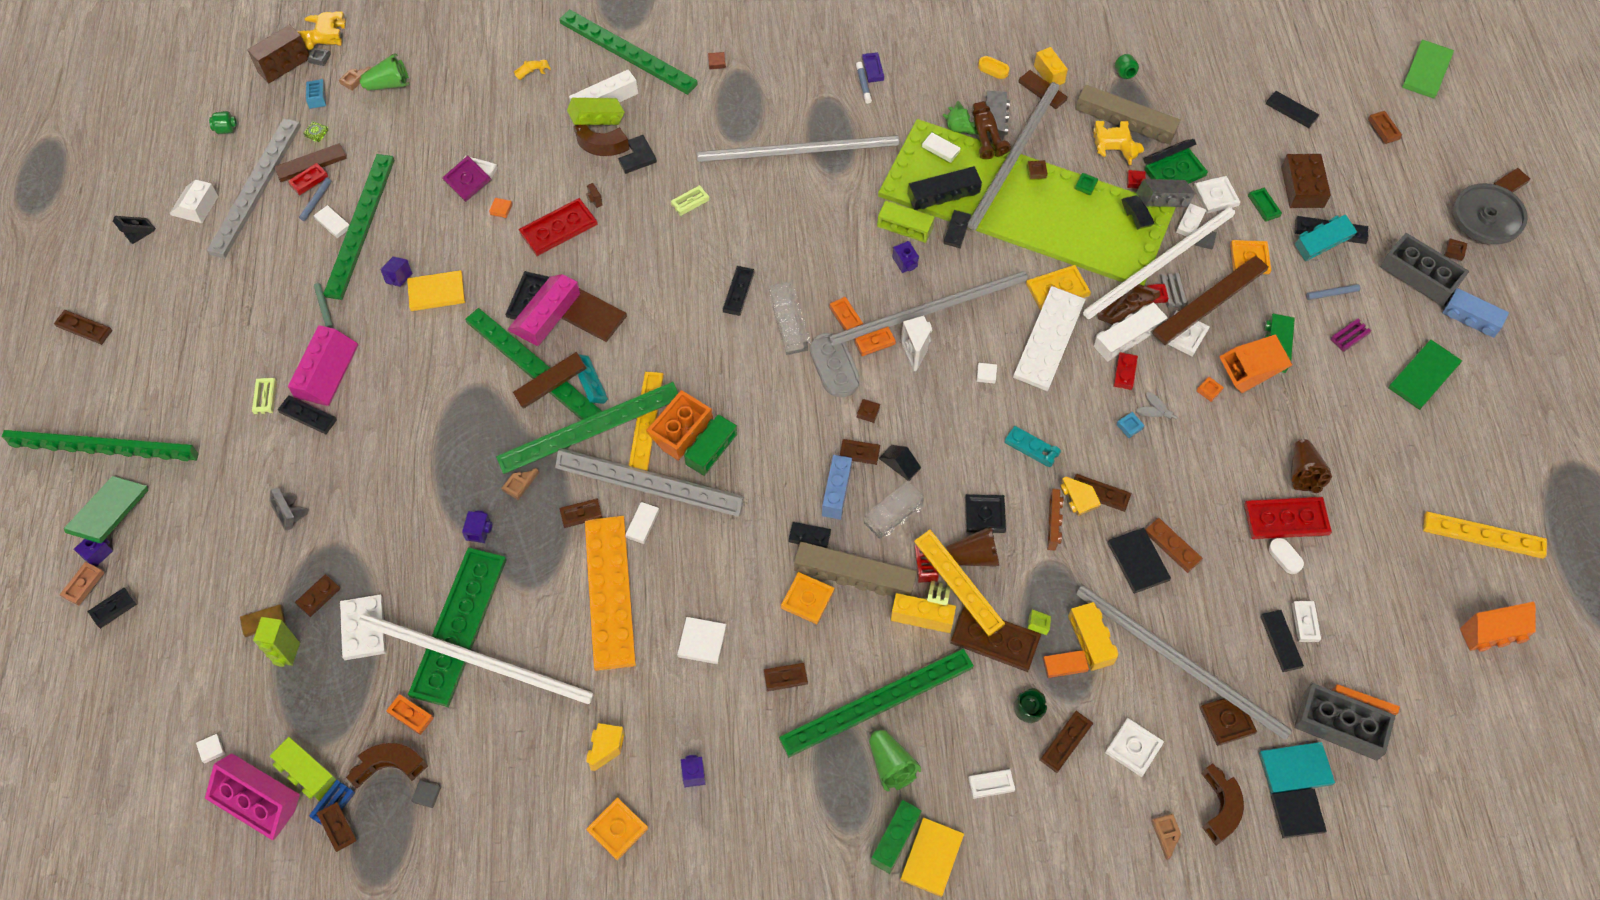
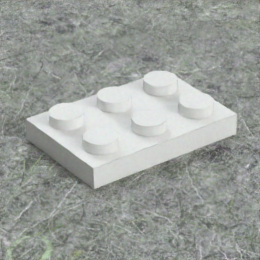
(357, 639)

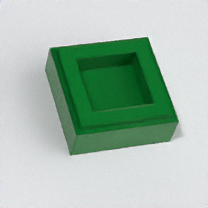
(1086, 183)

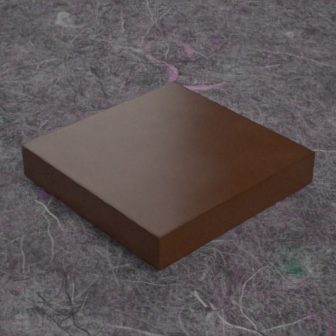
(1227, 721)

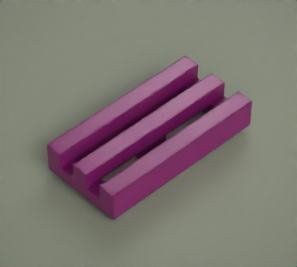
(1360, 327)

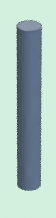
(314, 200)
(1332, 292)

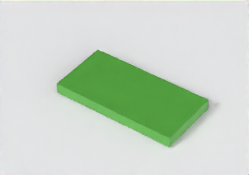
(1428, 69)

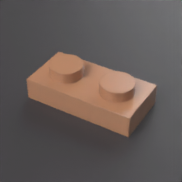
(82, 583)

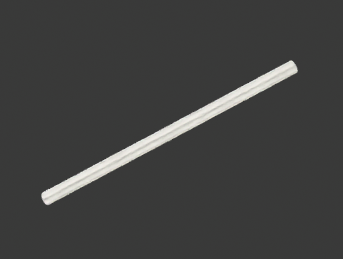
(1158, 263)
(476, 658)

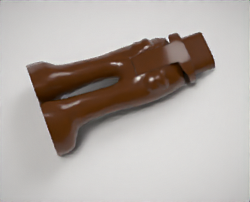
(986, 122)

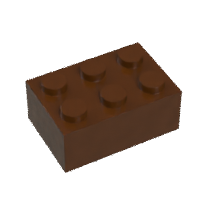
(278, 53)
(1305, 181)

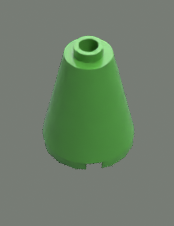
(385, 75)
(893, 762)

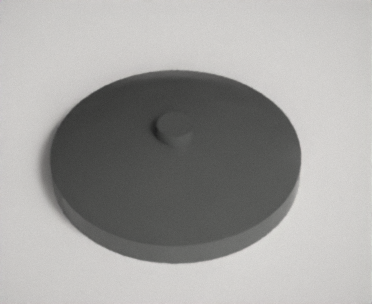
(1490, 213)

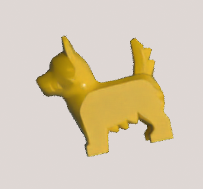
(325, 29)
(1116, 139)

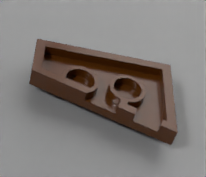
(1128, 304)

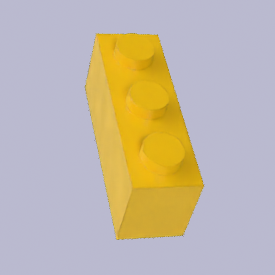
(923, 613)
(1093, 636)

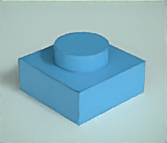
(1130, 425)

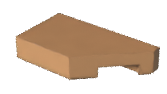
(352, 78)
(519, 482)
(1167, 833)

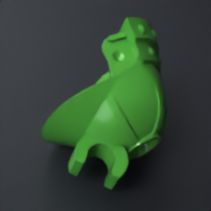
(959, 120)

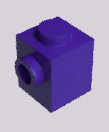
(905, 257)
(396, 271)
(477, 526)
(93, 552)
(692, 771)

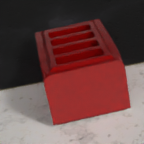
(924, 576)

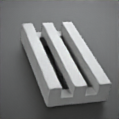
(1171, 278)

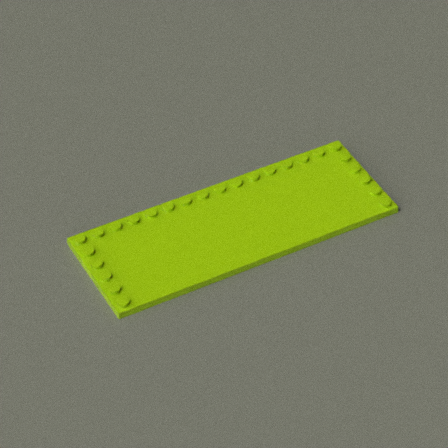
(1035, 213)

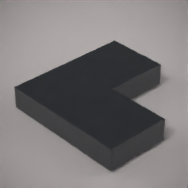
(641, 156)

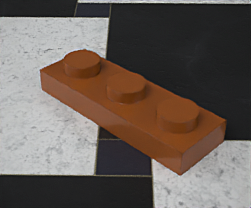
(1055, 519)
(1173, 545)

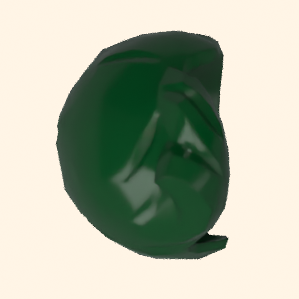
(1030, 705)

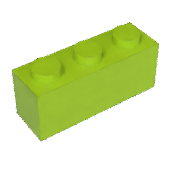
(595, 111)
(905, 221)
(276, 641)
(302, 769)

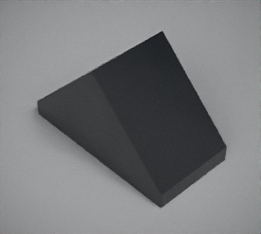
(901, 461)

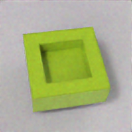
(1039, 622)

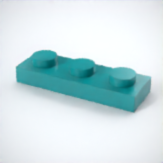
(591, 382)

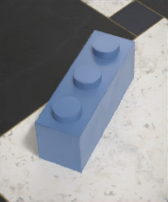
(1475, 312)
(837, 487)

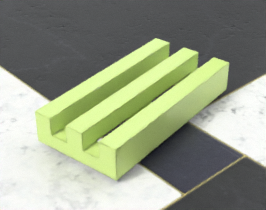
(692, 202)
(271, 398)
(939, 589)

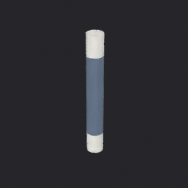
(863, 81)

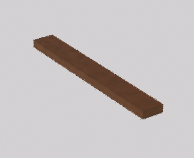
(1210, 300)

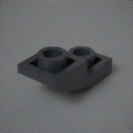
(1141, 215)

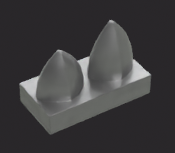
(280, 503)

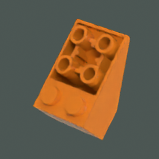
(1255, 362)

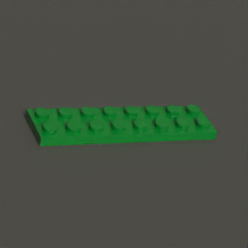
(458, 625)

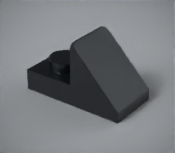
(133, 227)

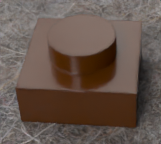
(1037, 169)
(593, 195)
(1455, 249)
(868, 410)

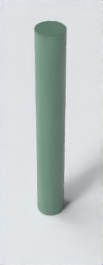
(323, 306)

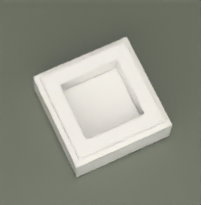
(986, 373)
(210, 748)

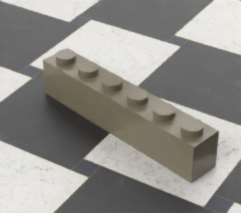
(1117, 109)
(854, 570)

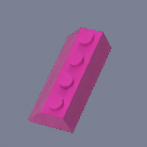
(545, 309)
(322, 366)
(251, 795)

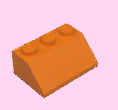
(680, 424)
(1500, 627)

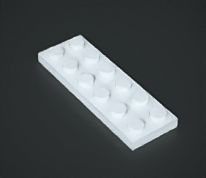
(1049, 338)

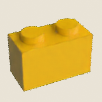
(1050, 66)

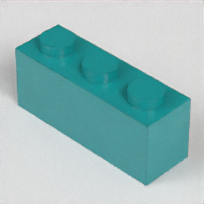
(1325, 237)

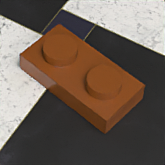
(1385, 127)

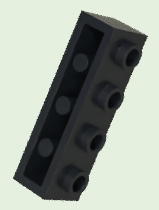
(944, 188)

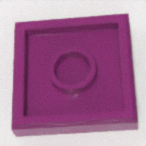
(466, 178)

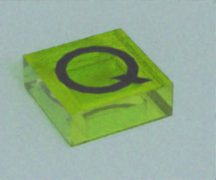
(315, 131)

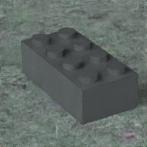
(1424, 268)
(1345, 721)

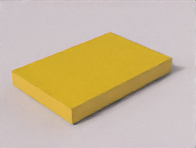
(1066, 279)
(436, 290)
(932, 857)

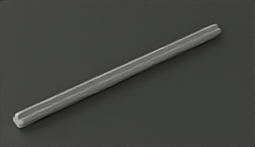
(797, 148)
(1013, 156)
(928, 308)
(1186, 663)

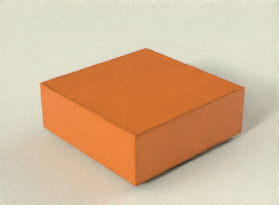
(500, 207)
(1210, 389)

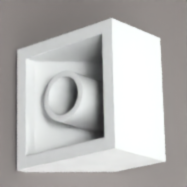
(195, 201)
(916, 339)

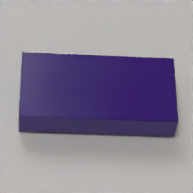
(873, 67)

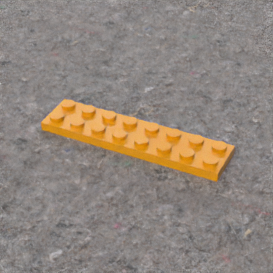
(609, 594)

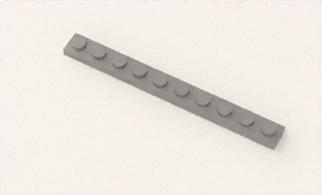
(253, 188)
(649, 482)

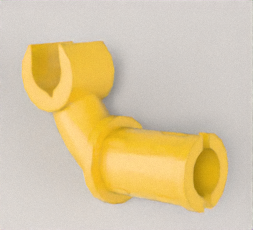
(530, 66)

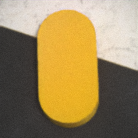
(993, 67)

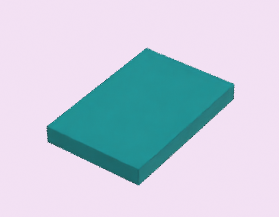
(1296, 768)

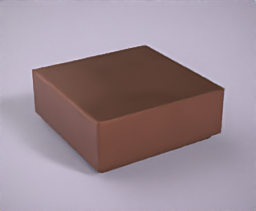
(716, 60)

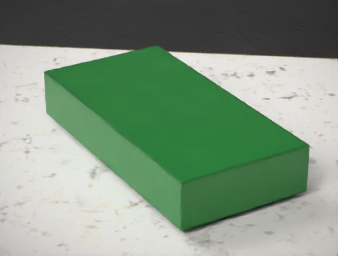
(1264, 204)

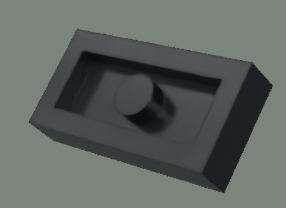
(957, 229)
(809, 534)
(112, 607)

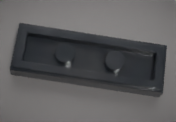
(1292, 109)
(1169, 151)
(738, 290)
(307, 414)
(1282, 641)

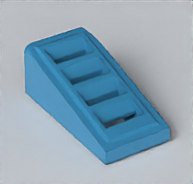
(315, 93)

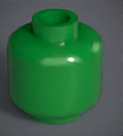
(1126, 66)
(222, 122)

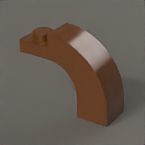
(601, 144)
(385, 756)
(1230, 801)

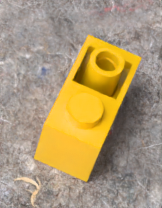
(1081, 495)
(606, 745)

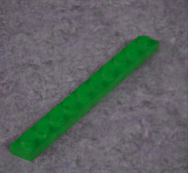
(628, 52)
(359, 227)
(529, 362)
(587, 428)
(100, 445)
(875, 703)

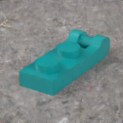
(1032, 446)

